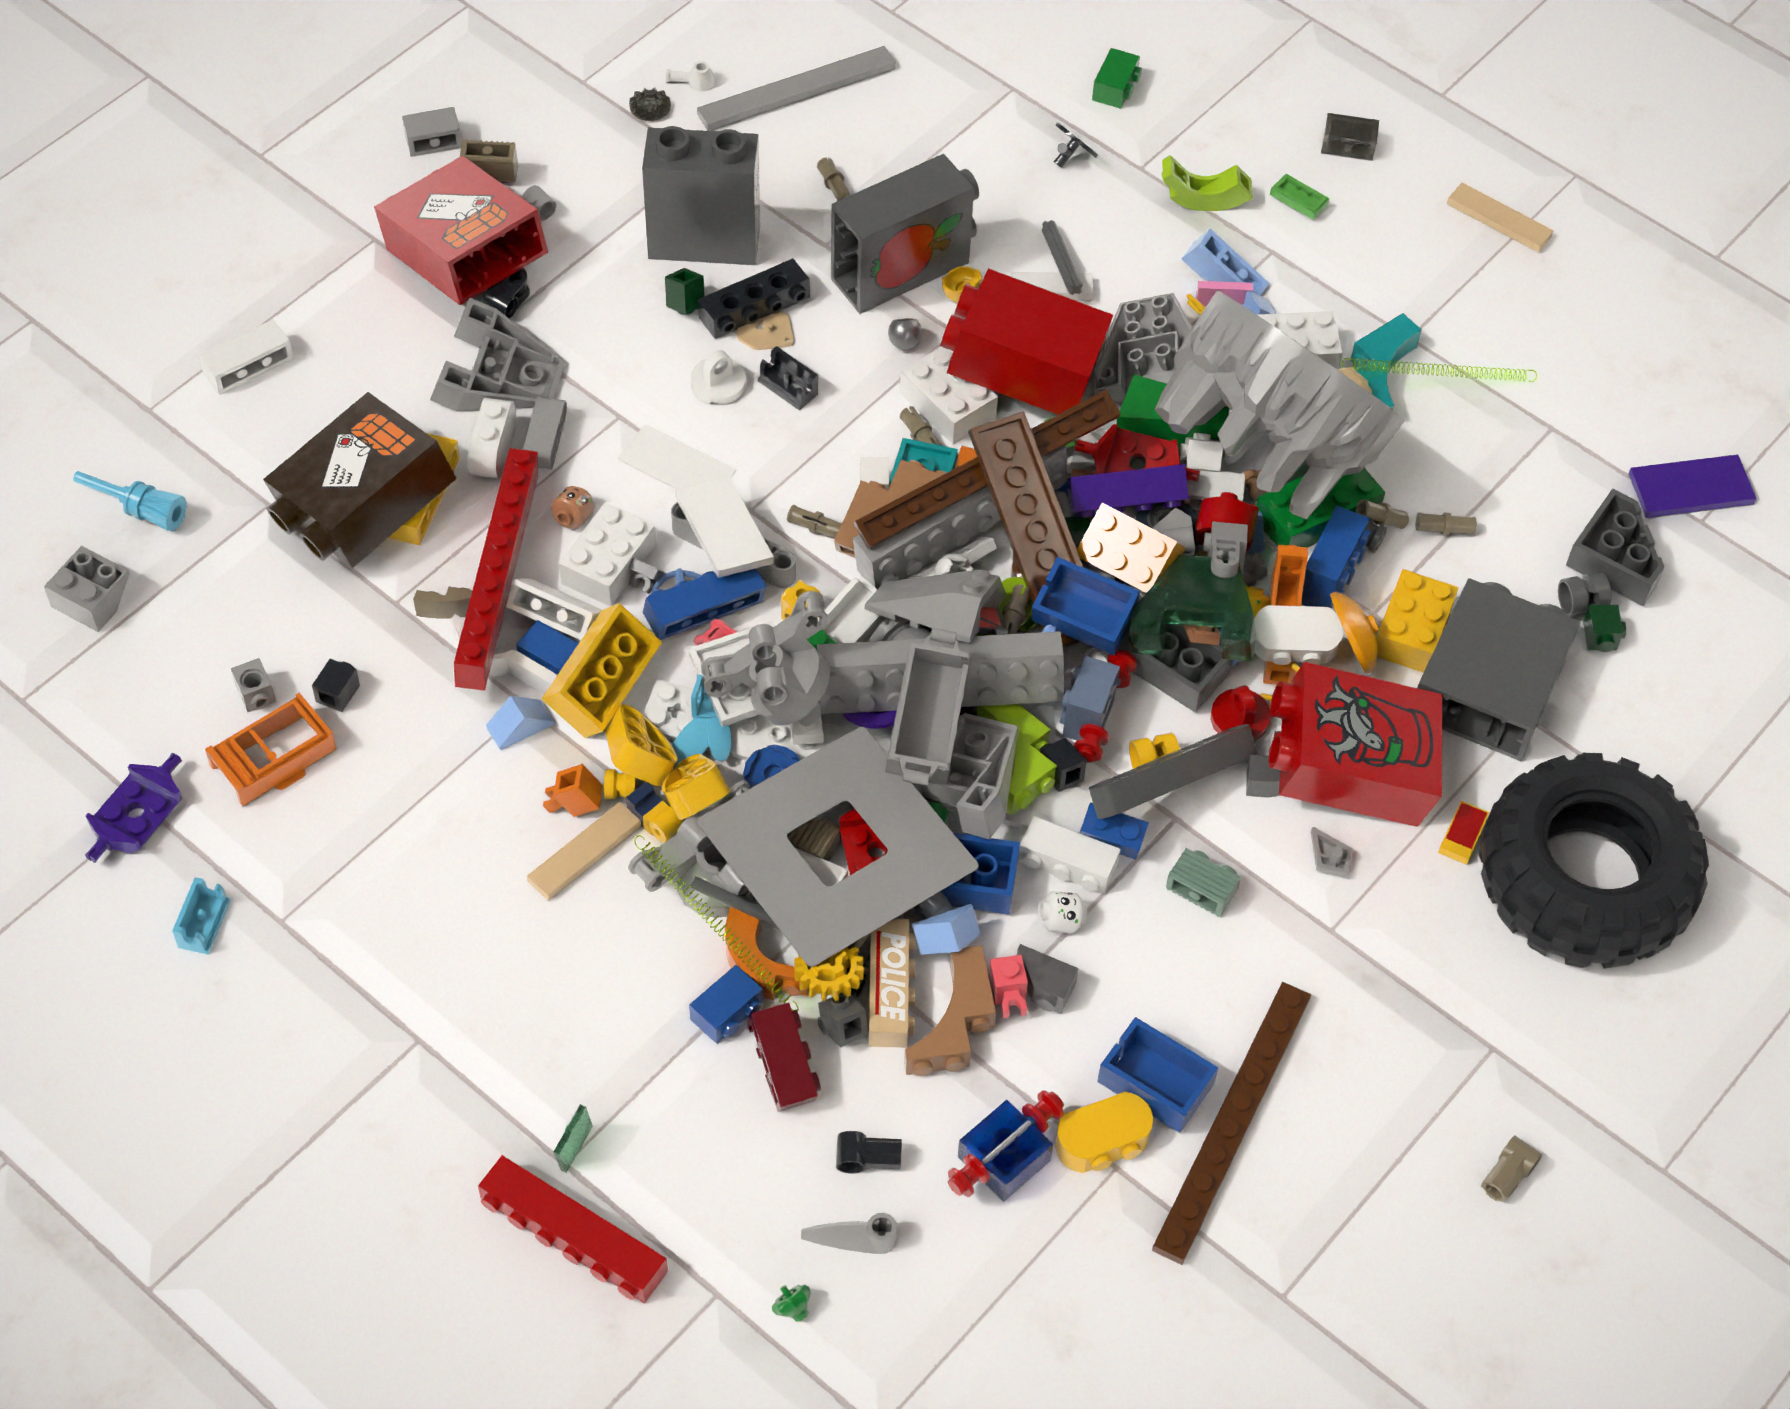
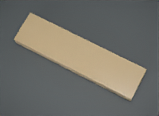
(1500, 217)
(584, 851)

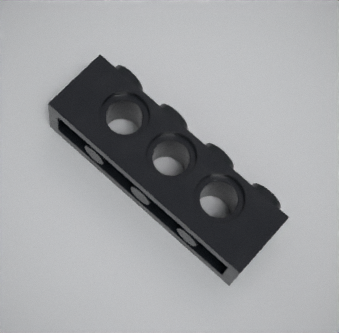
(754, 298)

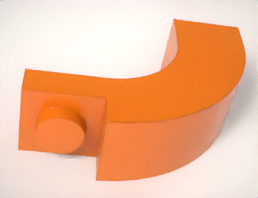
(748, 931)

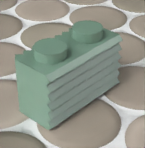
(1203, 881)

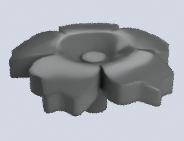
(1252, 569)

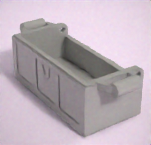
(928, 710)

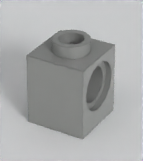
(252, 675)

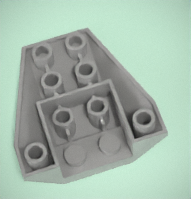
(1141, 343)

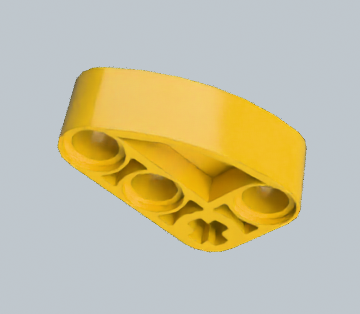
(639, 746)
(694, 786)

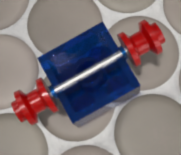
(1006, 1147)

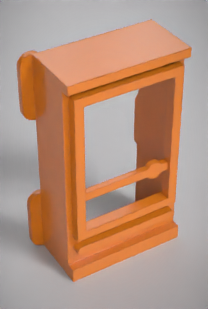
(282, 771)

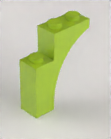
(1031, 771)

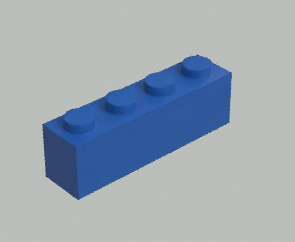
(701, 601)

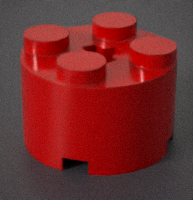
(1225, 510)

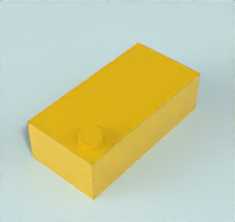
(601, 670)

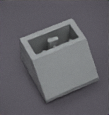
(87, 588)

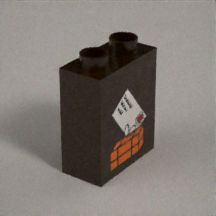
(357, 481)

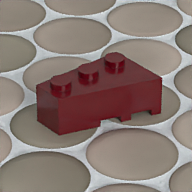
(784, 1056)

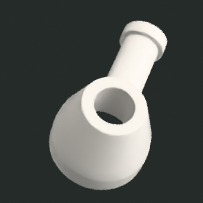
(699, 78)

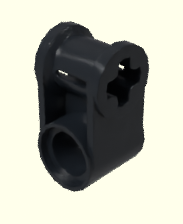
(508, 293)

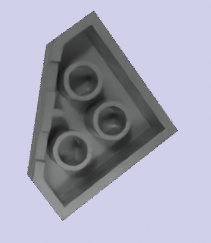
(1619, 547)

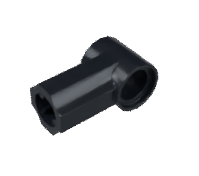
(858, 1152)

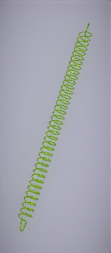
(1379, 366)
(712, 921)

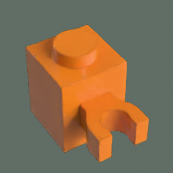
(575, 791)

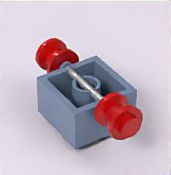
(1091, 701)

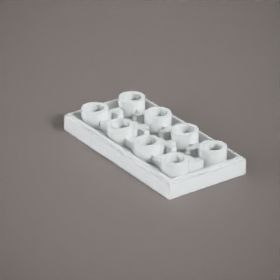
(724, 527)

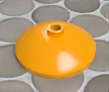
(1358, 629)

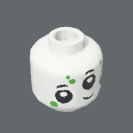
(1062, 912)

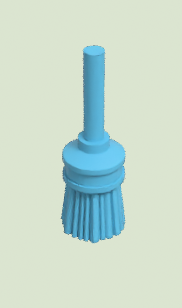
(142, 501)

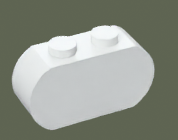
(491, 438)
(1297, 634)

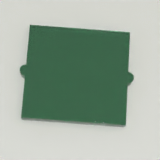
(573, 1138)

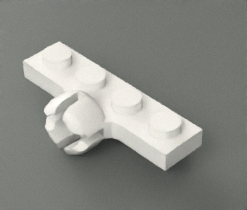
(959, 560)

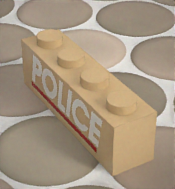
(890, 985)

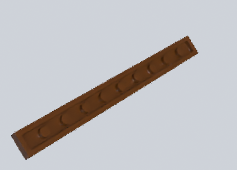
(970, 478)
(1231, 1124)

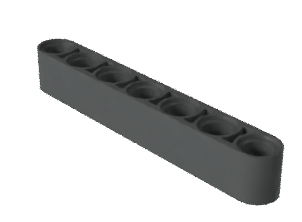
(1172, 771)

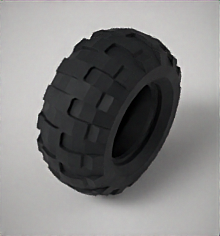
(1584, 920)

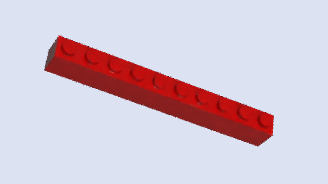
(496, 570)

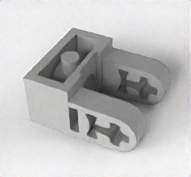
(1228, 543)

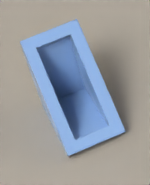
(518, 720)
(946, 931)

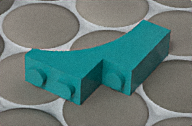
(1385, 343)

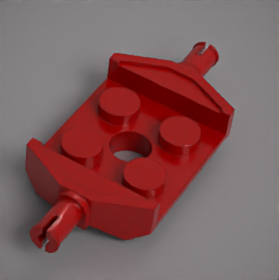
(1120, 446)
(858, 840)

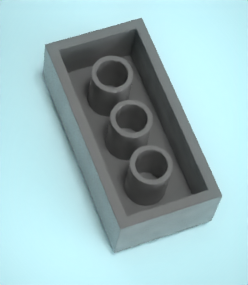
(1185, 670)

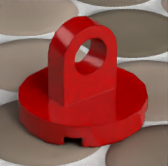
(1238, 708)

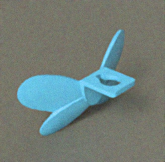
(703, 729)

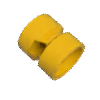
(1145, 750)

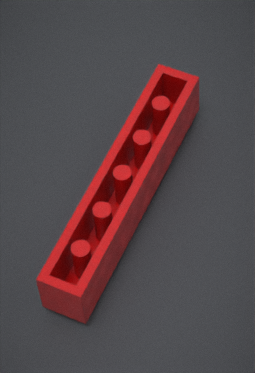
(572, 1229)

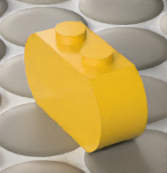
(1104, 1132)

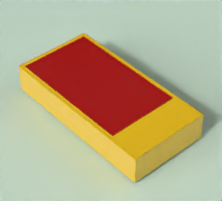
(1463, 832)

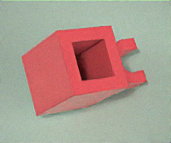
(1008, 983)

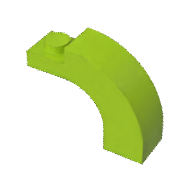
(1206, 192)

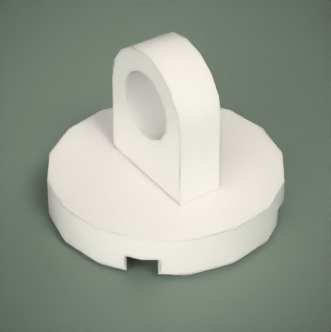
(718, 379)

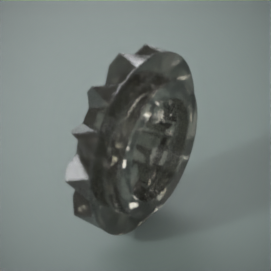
(649, 111)

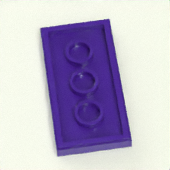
(1692, 486)

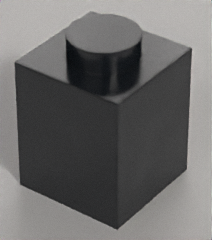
(336, 685)
(1069, 763)

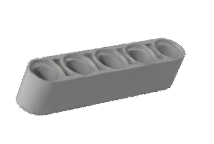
(780, 573)

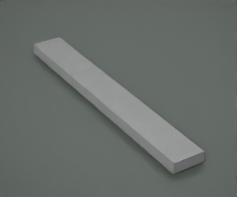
(795, 88)

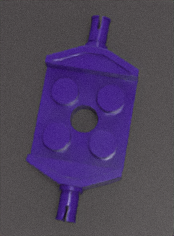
(143, 788)

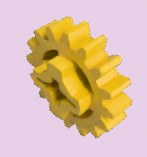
(830, 975)

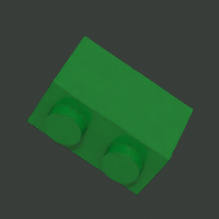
(1116, 78)

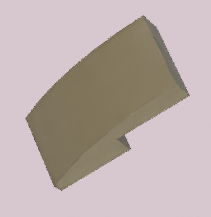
(439, 606)

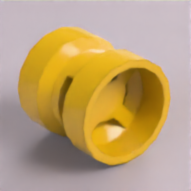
(618, 784)

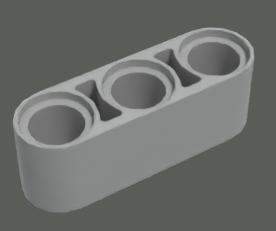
(546, 430)

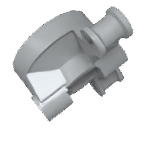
(777, 665)
(691, 856)

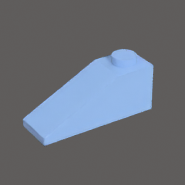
(1219, 262)

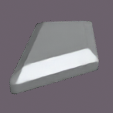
(1330, 854)

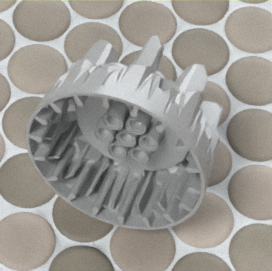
(1277, 390)

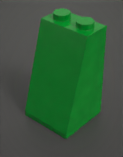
(1140, 416)

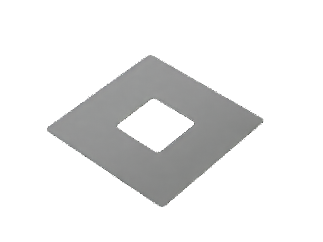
(820, 918)

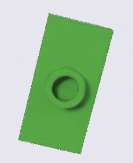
(1299, 196)

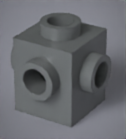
(843, 1020)

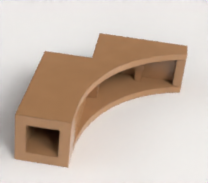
(874, 496)
(969, 1010)

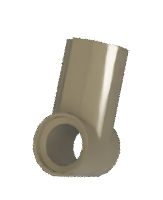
(1514, 1163)

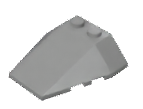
(940, 601)

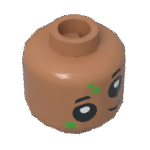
(572, 507)

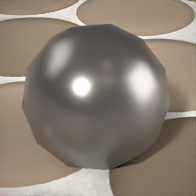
(905, 333)

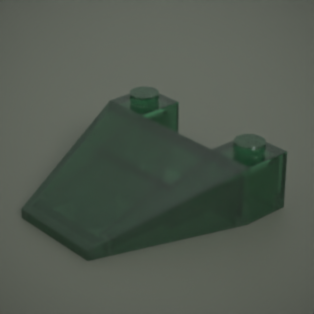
(1195, 596)

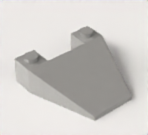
(507, 365)
(978, 774)

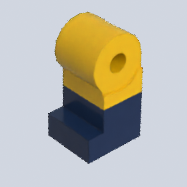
(653, 812)

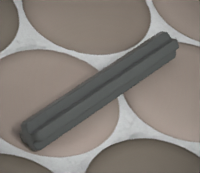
(1062, 257)

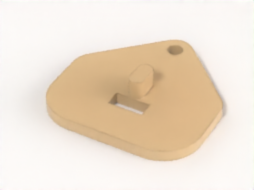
(774, 332)

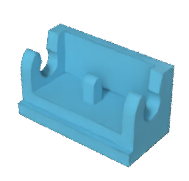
(200, 917)

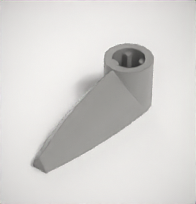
(856, 1235)

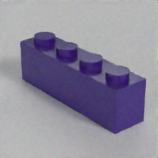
(1127, 489)

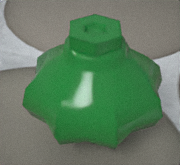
(792, 1302)

